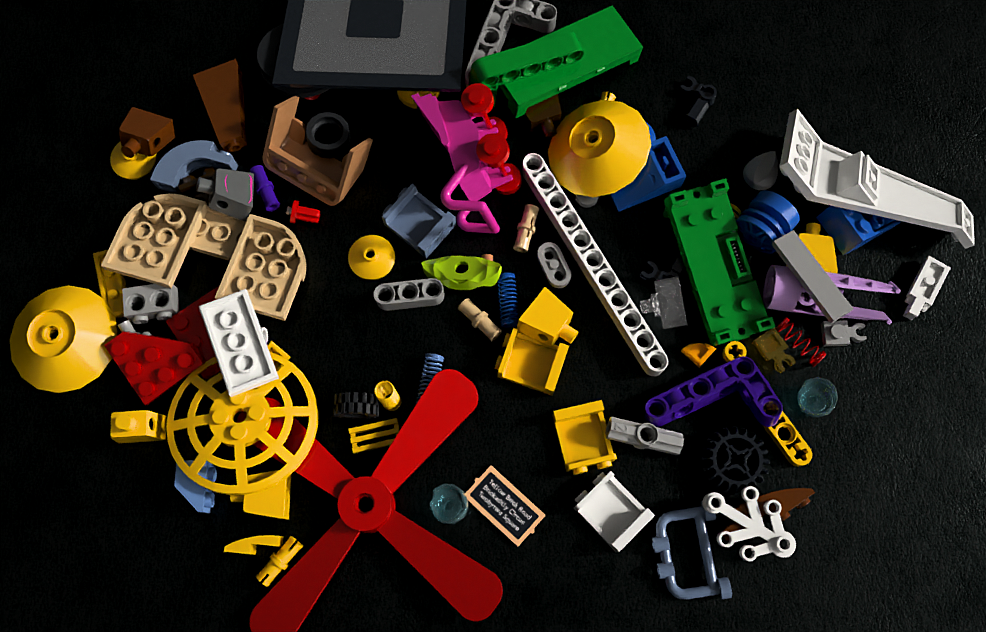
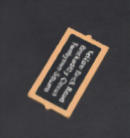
(504, 505)

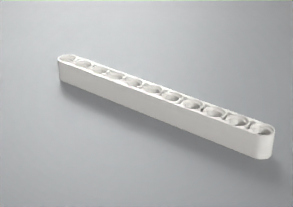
(593, 273)

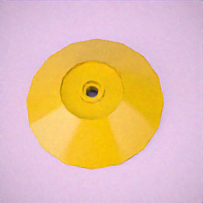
(611, 160)
(77, 352)

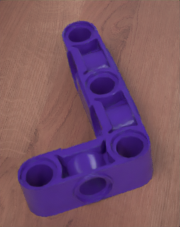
(718, 384)

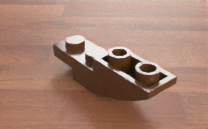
(787, 498)

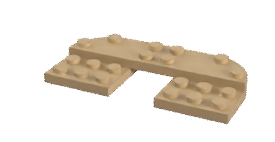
(260, 251)

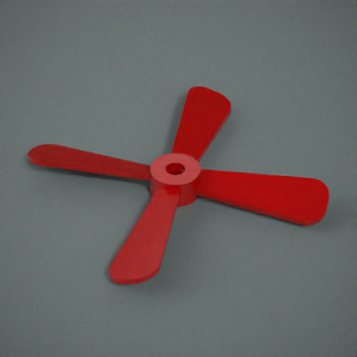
(458, 578)

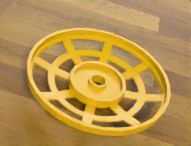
(244, 433)

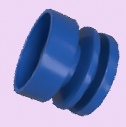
(766, 221)

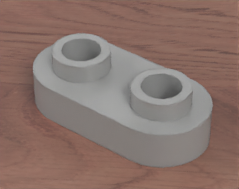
(554, 266)

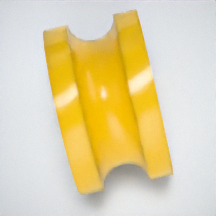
(739, 347)

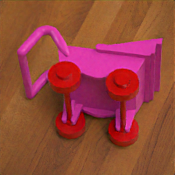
(473, 152)

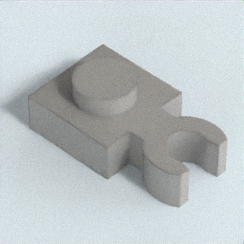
(839, 333)

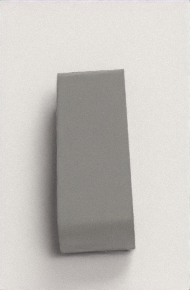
(398, 289)

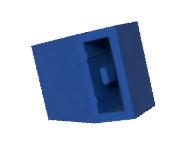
(656, 178)
(853, 228)

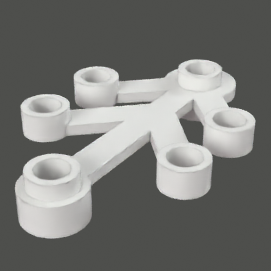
(753, 526)

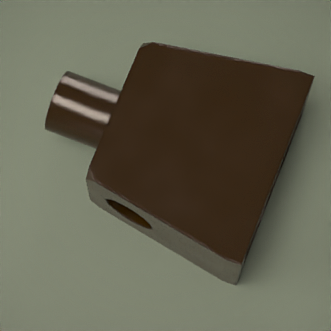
(544, 116)

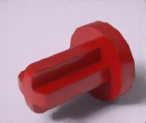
(302, 213)

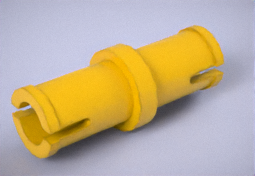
(279, 561)

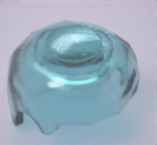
(817, 397)
(449, 503)

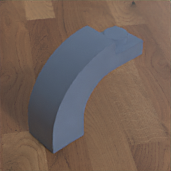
(187, 158)

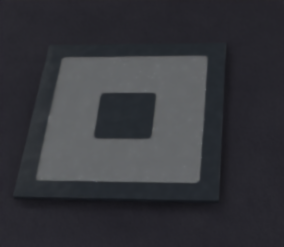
(372, 45)

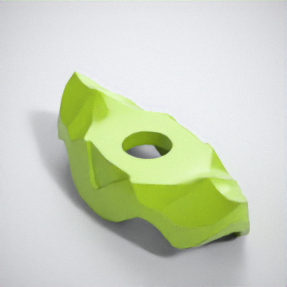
(479, 273)

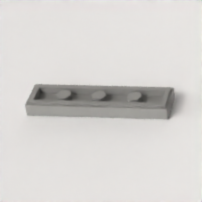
(812, 276)

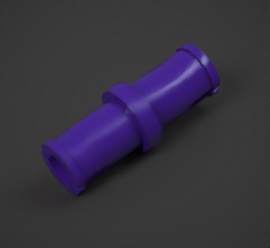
(264, 188)

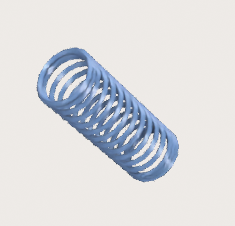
(433, 357)

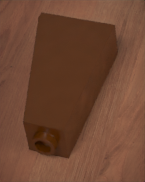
(224, 100)

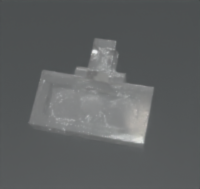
(666, 303)

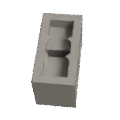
(151, 296)

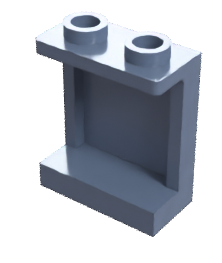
(418, 221)

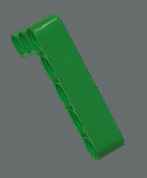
(526, 61)

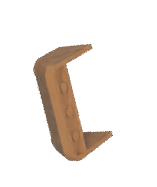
(291, 158)

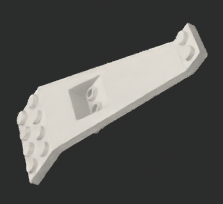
(858, 184)

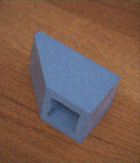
(197, 496)

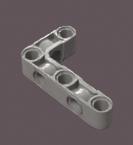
(499, 19)

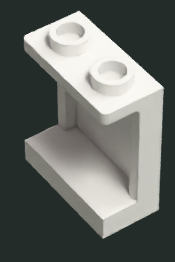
(612, 511)

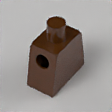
(145, 133)

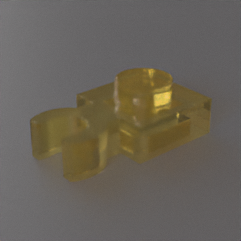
(773, 346)

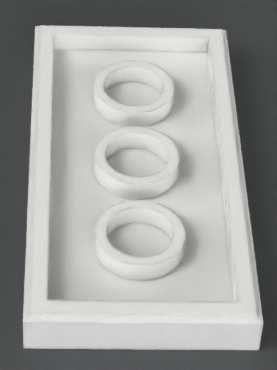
(238, 343)

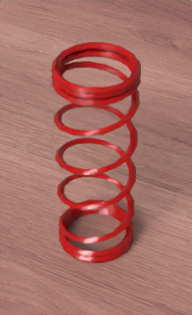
(814, 360)

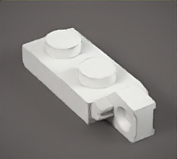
(925, 287)

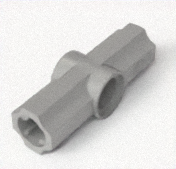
(629, 433)

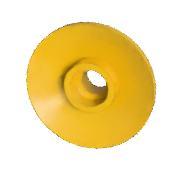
(131, 168)
(374, 267)

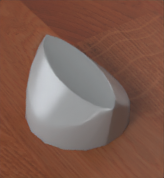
(761, 171)

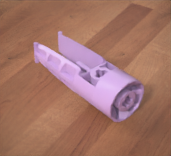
(784, 291)

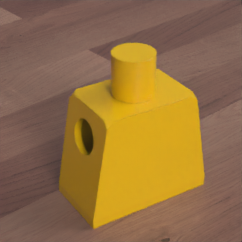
(820, 247)
(547, 320)
(134, 426)
(270, 502)

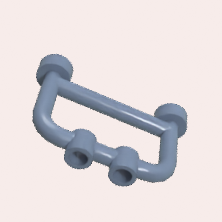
(666, 570)

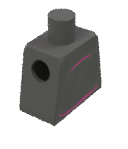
(229, 192)

